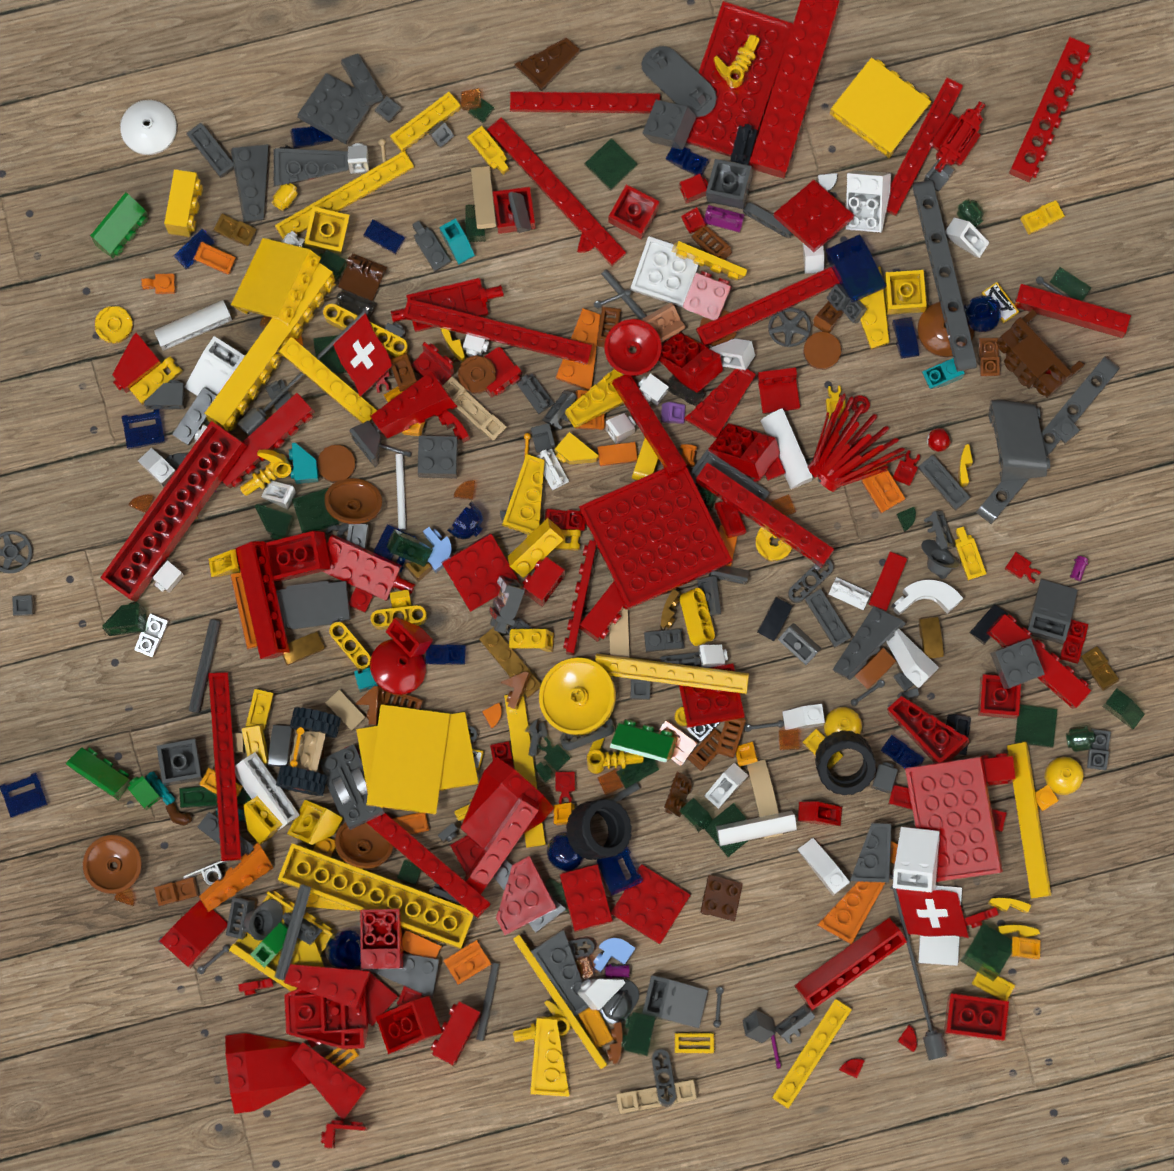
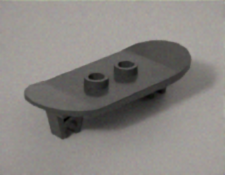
(679, 80)

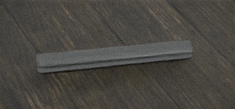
(204, 666)
(292, 932)

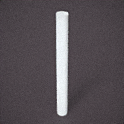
(400, 492)

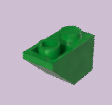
(143, 792)
(271, 945)

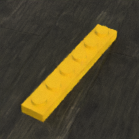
(327, 380)
(811, 1053)

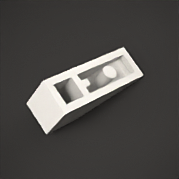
(911, 659)
(823, 866)

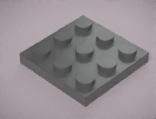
(334, 109)

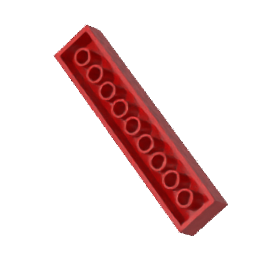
(793, 86)
(173, 511)

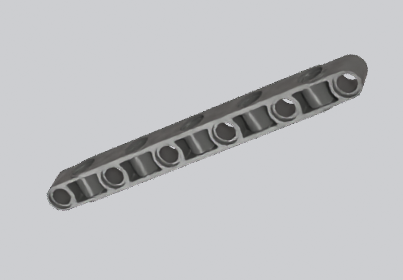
(946, 287)
(1080, 402)

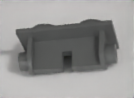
(535, 393)
(689, 659)
(308, 931)

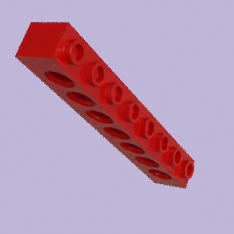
(1073, 49)
(764, 515)

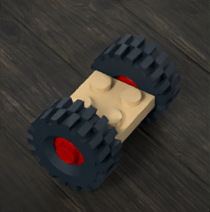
(304, 776)

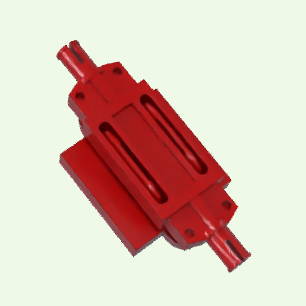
(957, 137)

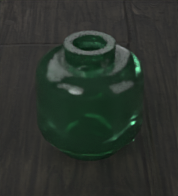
(970, 211)
(1080, 738)

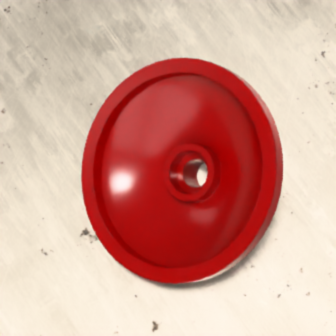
(632, 334)
(393, 675)

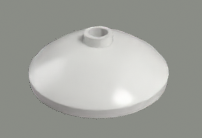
(150, 138)

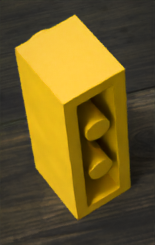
(535, 547)

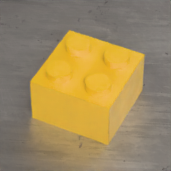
(326, 230)
(905, 292)

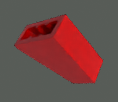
(134, 364)

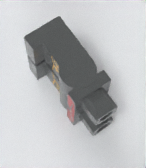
(506, 604)

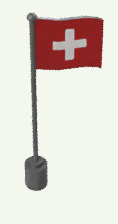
(360, 356)
(929, 916)

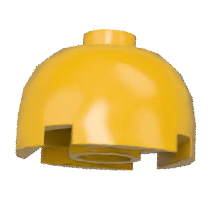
(842, 720)
(1064, 775)

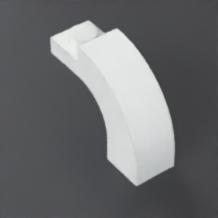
(933, 590)

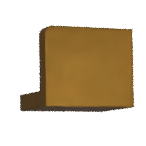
(417, 570)

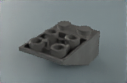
(1052, 611)
(675, 1001)

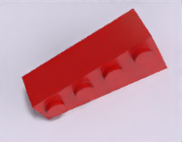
(413, 406)
(935, 738)
(331, 1082)

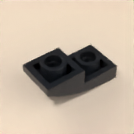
(774, 618)

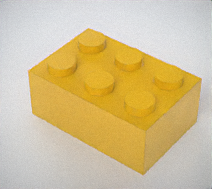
(183, 203)

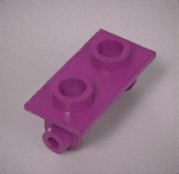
(724, 218)

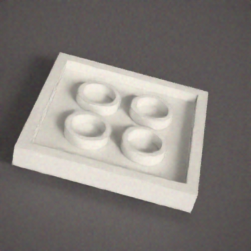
(663, 273)

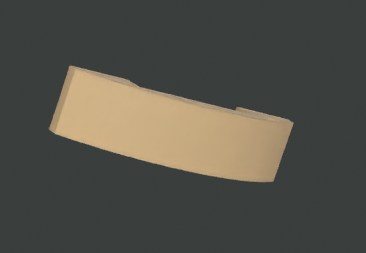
(474, 410)
(762, 790)
(648, 1098)

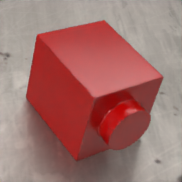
(693, 188)

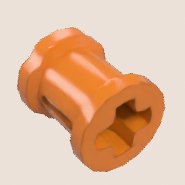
(688, 453)

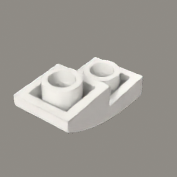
(151, 638)

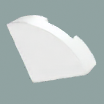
(827, 181)

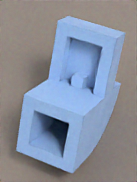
(441, 549)
(614, 948)

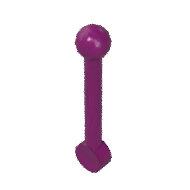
(775, 1052)

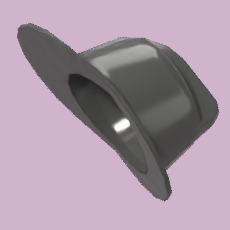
(939, 561)
(263, 919)
(621, 1003)

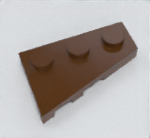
(547, 64)

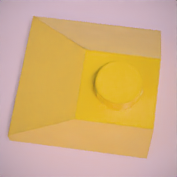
(314, 823)

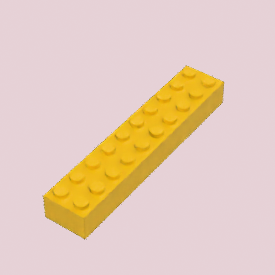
(264, 354)
(368, 891)

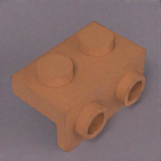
(665, 321)

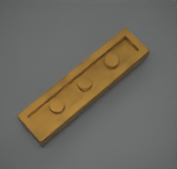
(508, 659)

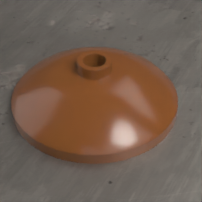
(934, 334)
(353, 501)
(363, 837)
(98, 863)

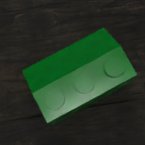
(119, 226)
(644, 741)
(99, 772)

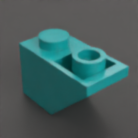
(456, 241)
(942, 374)
(304, 466)

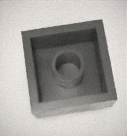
(669, 124)
(729, 184)
(437, 457)
(1017, 663)
(179, 762)

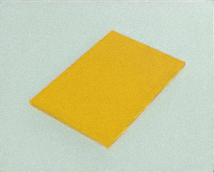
(458, 760)

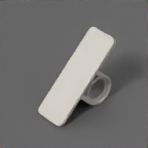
(207, 871)

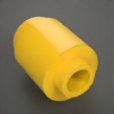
(284, 196)

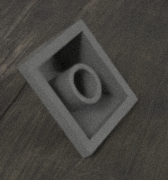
(368, 440)

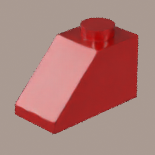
(409, 637)
(819, 813)

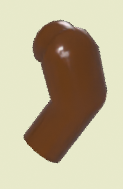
(177, 817)

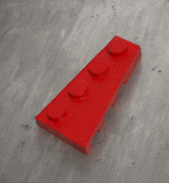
(719, 405)
(331, 983)

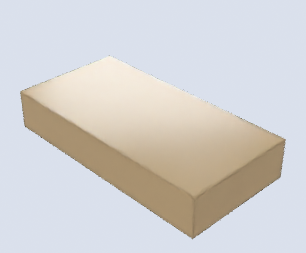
(345, 710)

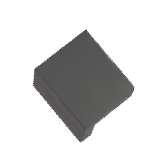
(939, 178)
(542, 438)
(758, 1026)

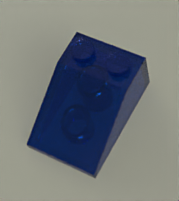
(855, 268)

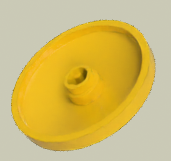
(577, 696)

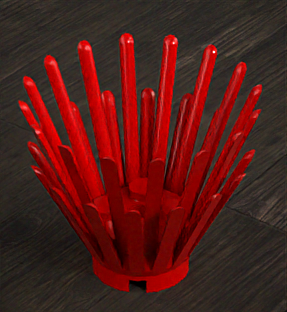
(836, 460)

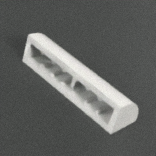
(193, 325)
(790, 454)
(259, 782)
(756, 828)

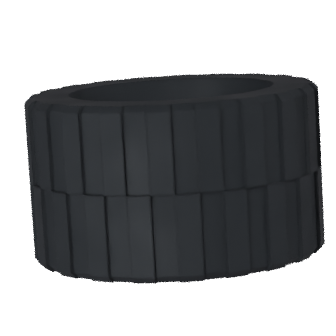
(850, 784)
(618, 829)

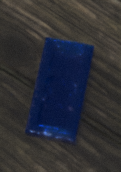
(384, 237)

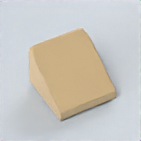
(238, 743)

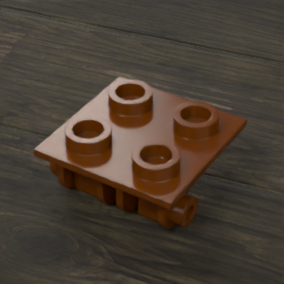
(362, 277)
(678, 794)
(721, 898)

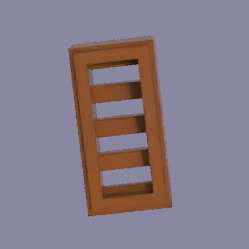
(722, 251)
(607, 311)
(418, 705)
(733, 725)
(698, 758)

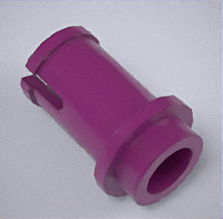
(1079, 567)
(616, 971)

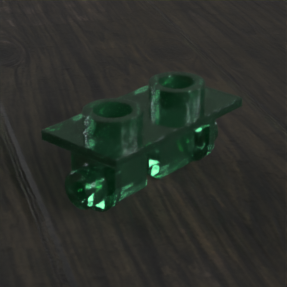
(1070, 284)
(637, 772)

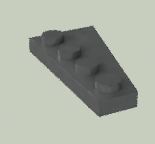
(304, 164)
(250, 175)
(731, 472)
(871, 635)
(417, 973)

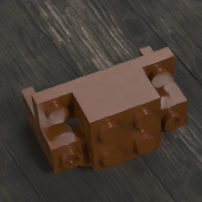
(1033, 358)

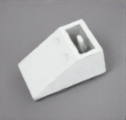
(867, 199)
(214, 367)
(916, 859)

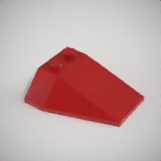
(494, 799)
(326, 1020)
(260, 1070)

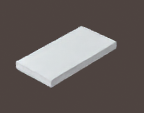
(940, 949)

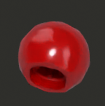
(938, 440)

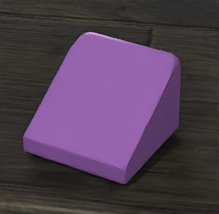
(673, 413)

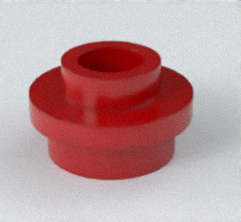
(860, 398)

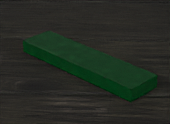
(203, 797)

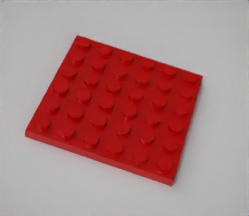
(655, 535)

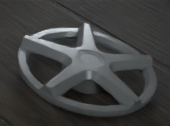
(789, 327)
(11, 552)

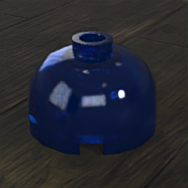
(983, 313)
(467, 523)
(562, 854)
(344, 949)

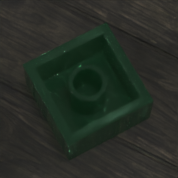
(988, 952)
(639, 1034)

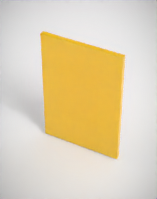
(408, 759)

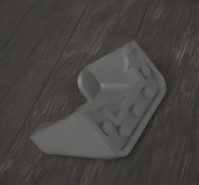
(1018, 440)

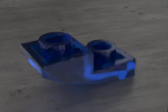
(308, 137)
(687, 160)
(187, 252)
(906, 337)
(445, 655)
(901, 753)

